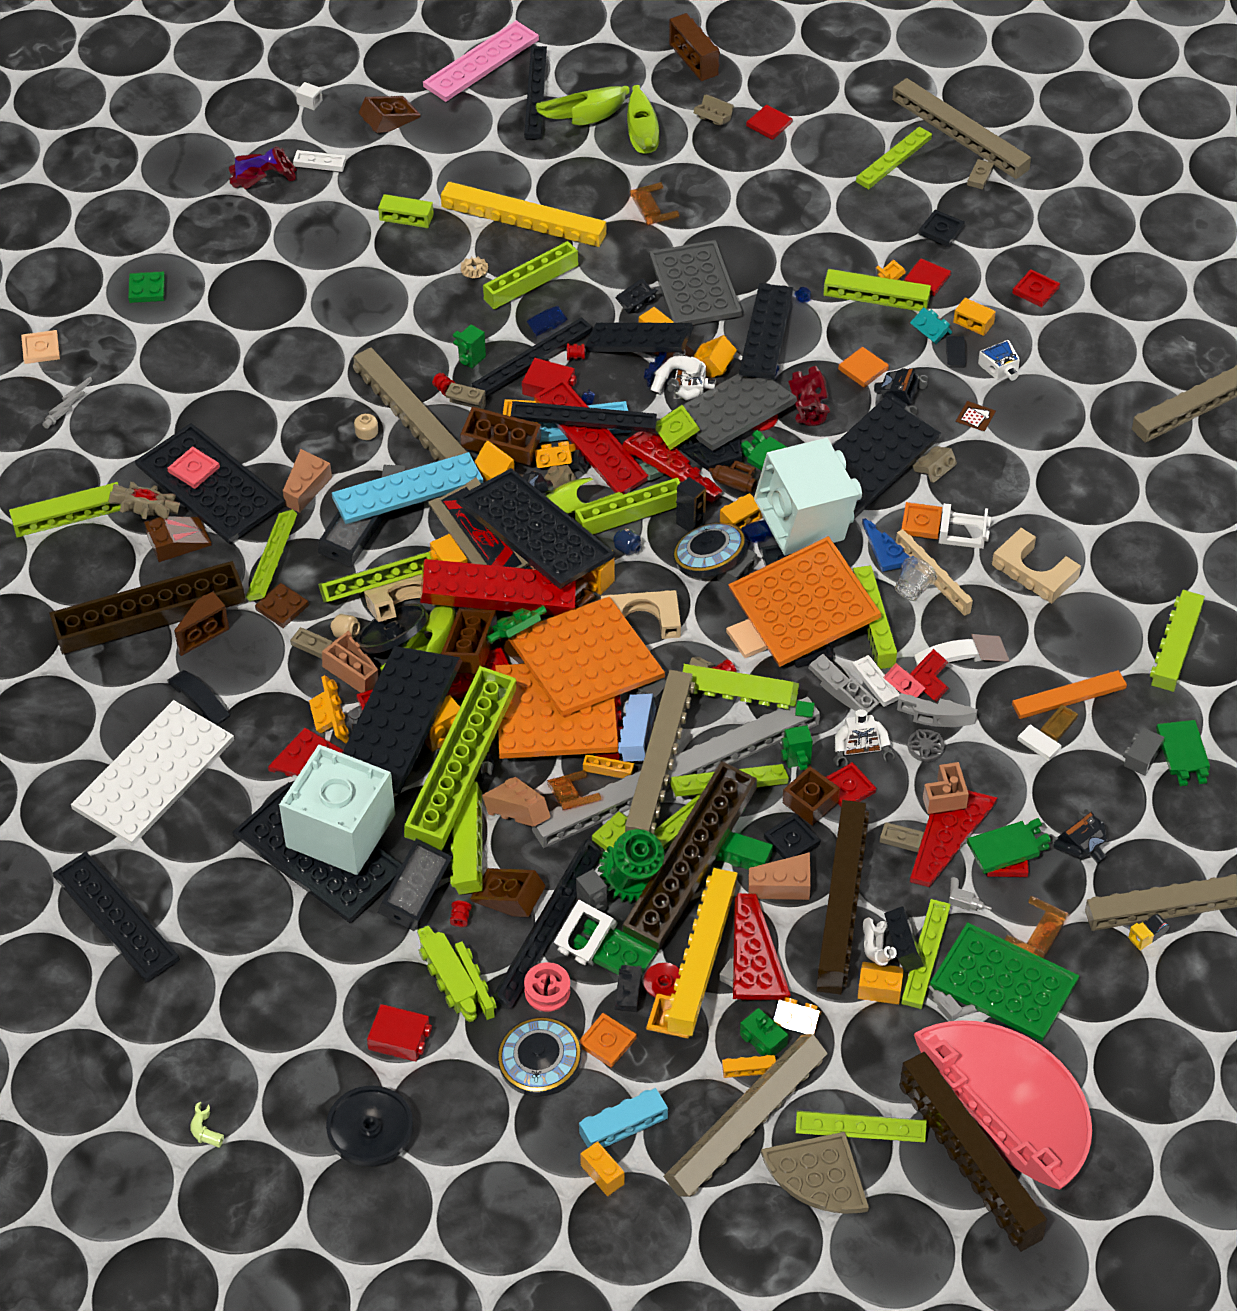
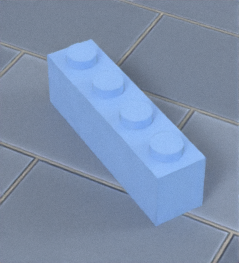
(637, 727)

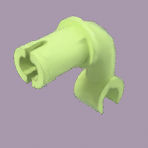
(201, 1133)

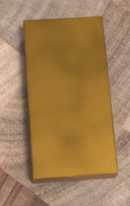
(1059, 723)

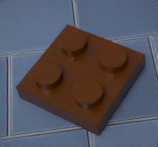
(281, 605)

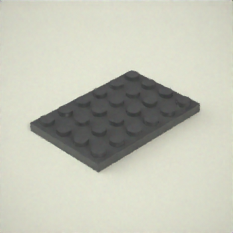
(695, 283)
(736, 408)

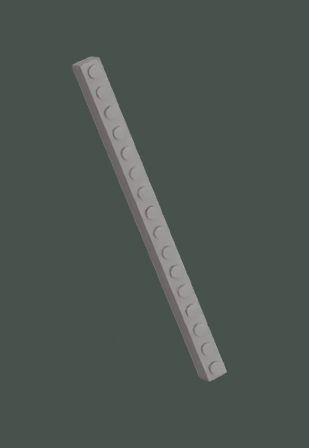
(699, 759)

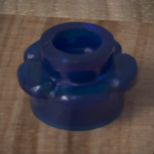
(803, 295)
(588, 397)

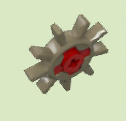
(143, 501)

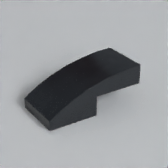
(955, 351)

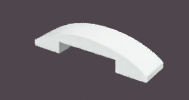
(952, 651)

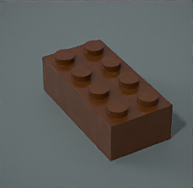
(694, 46)
(510, 434)
(469, 638)

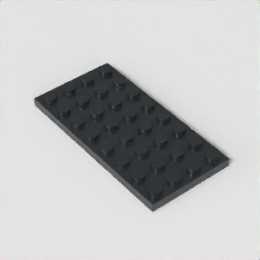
(883, 448)
(227, 500)
(535, 528)
(402, 711)
(334, 887)

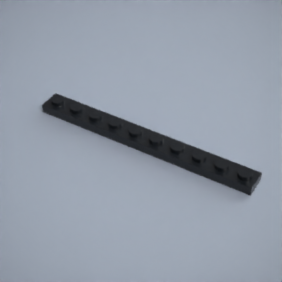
(546, 925)

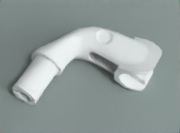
(690, 365)
(874, 942)

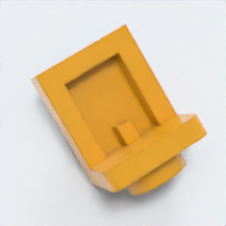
(891, 271)

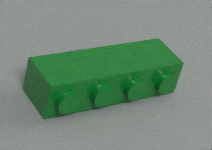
(744, 851)

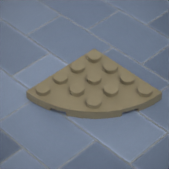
(818, 1173)

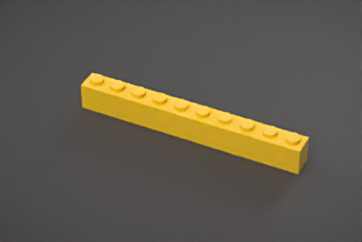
(523, 214)
(702, 952)

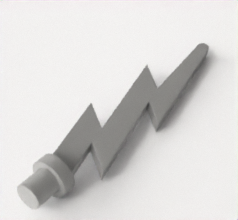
(64, 407)

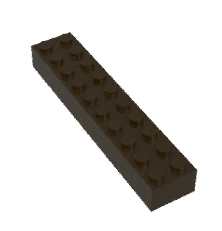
(143, 607)
(690, 856)
(843, 898)
(972, 1152)

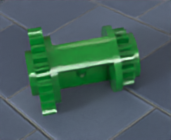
(631, 863)

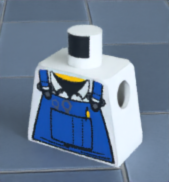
(1000, 361)

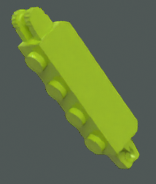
(449, 972)

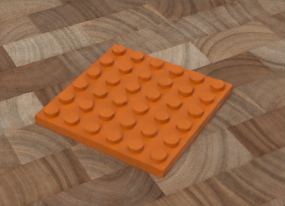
(804, 601)
(586, 656)
(537, 729)

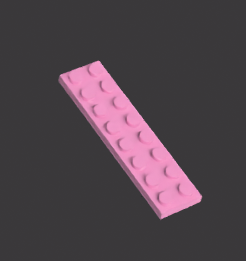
(480, 61)

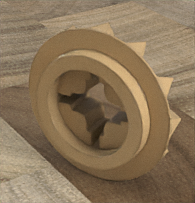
(468, 270)

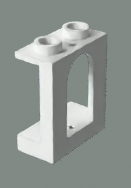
(964, 519)
(587, 953)

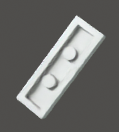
(319, 161)
(873, 678)

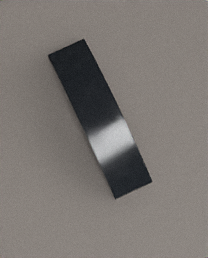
(200, 695)

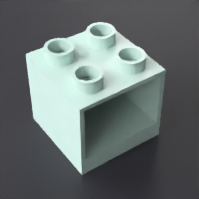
(806, 494)
(337, 809)

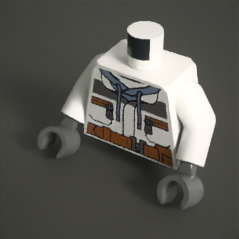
(687, 386)
(861, 735)

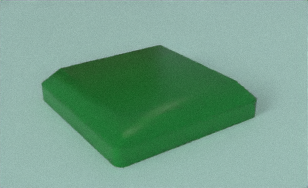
(804, 709)

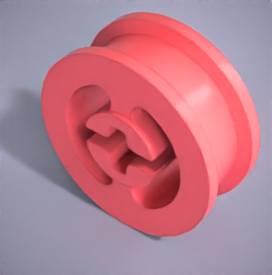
(557, 990)

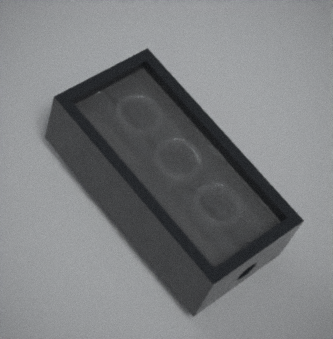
(346, 541)
(414, 884)

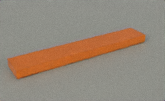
(1069, 694)

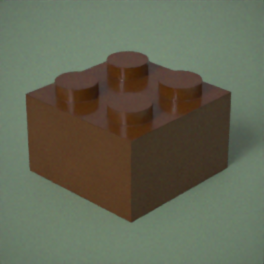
(811, 795)

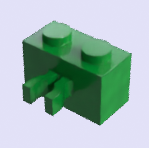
(470, 346)
(797, 747)
(763, 1033)

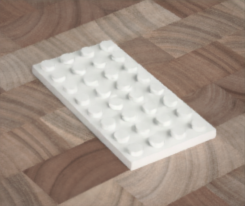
(152, 772)

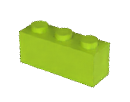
(405, 211)

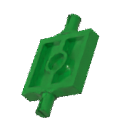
(519, 621)

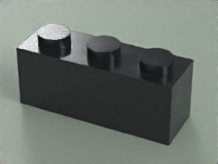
(690, 504)
(904, 939)

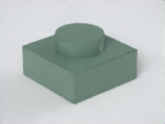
(651, 471)

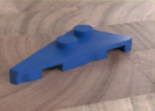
(887, 552)

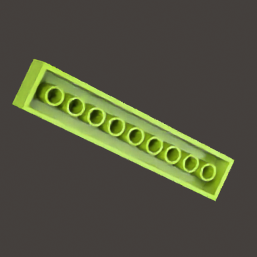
(460, 758)

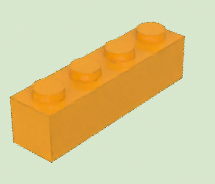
(607, 766)
(747, 1066)

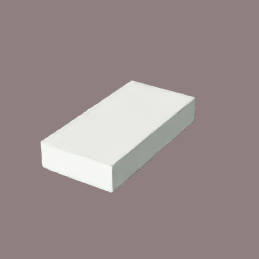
(1039, 742)

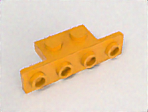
(328, 712)

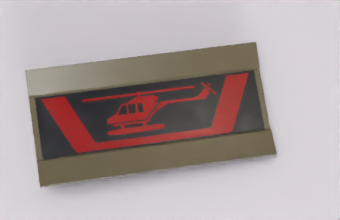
(471, 536)

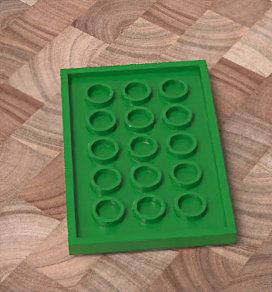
(1004, 981)

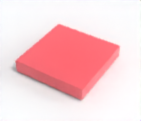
(193, 467)

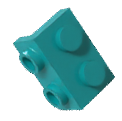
(930, 325)

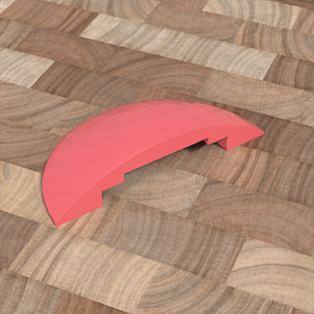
(1015, 1095)

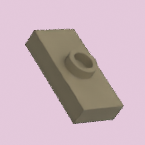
(980, 174)
(310, 642)
(901, 837)

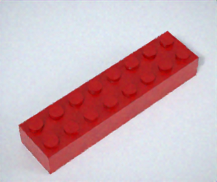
(492, 588)

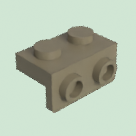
(714, 110)
(466, 396)
(936, 463)
(559, 475)

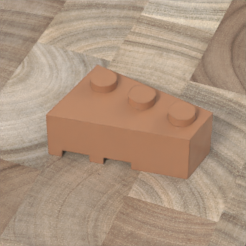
(306, 480)
(350, 664)
(517, 801)
(781, 879)

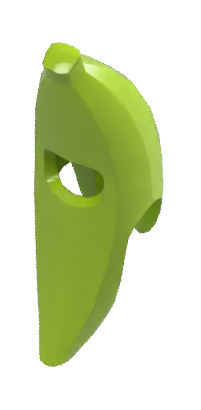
(585, 106)
(642, 122)
(566, 496)
(438, 623)

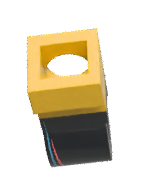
(1148, 931)

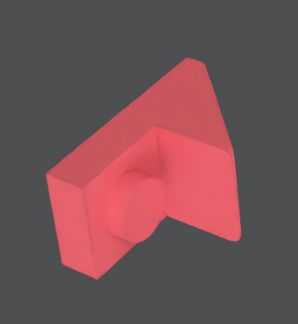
(903, 681)

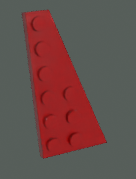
(671, 462)
(298, 752)
(946, 835)
(755, 962)

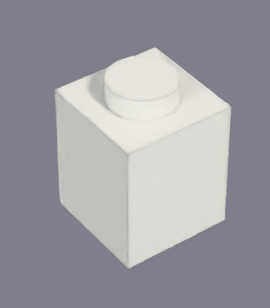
(309, 96)

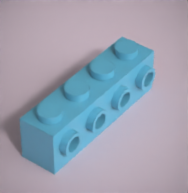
(624, 1119)

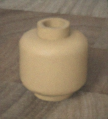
(366, 426)
(344, 623)

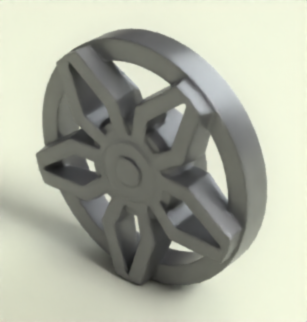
(925, 745)

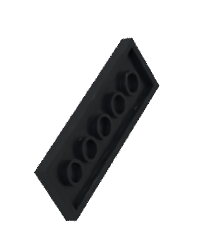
(639, 337)

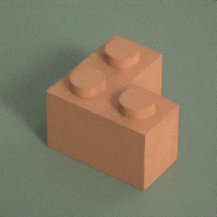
(949, 791)

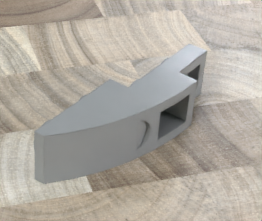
(841, 687)
(943, 714)

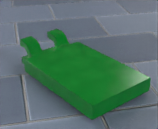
(757, 455)
(1184, 750)
(1008, 845)
(617, 949)

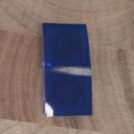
(549, 318)
(653, 367)
(757, 531)

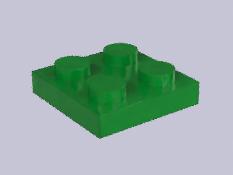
(146, 287)

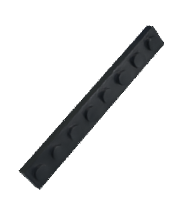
(535, 91)
(542, 350)
(584, 416)

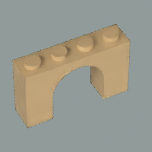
(1046, 584)
(383, 598)
(661, 604)

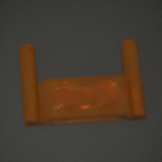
(647, 205)
(567, 794)
(1045, 931)

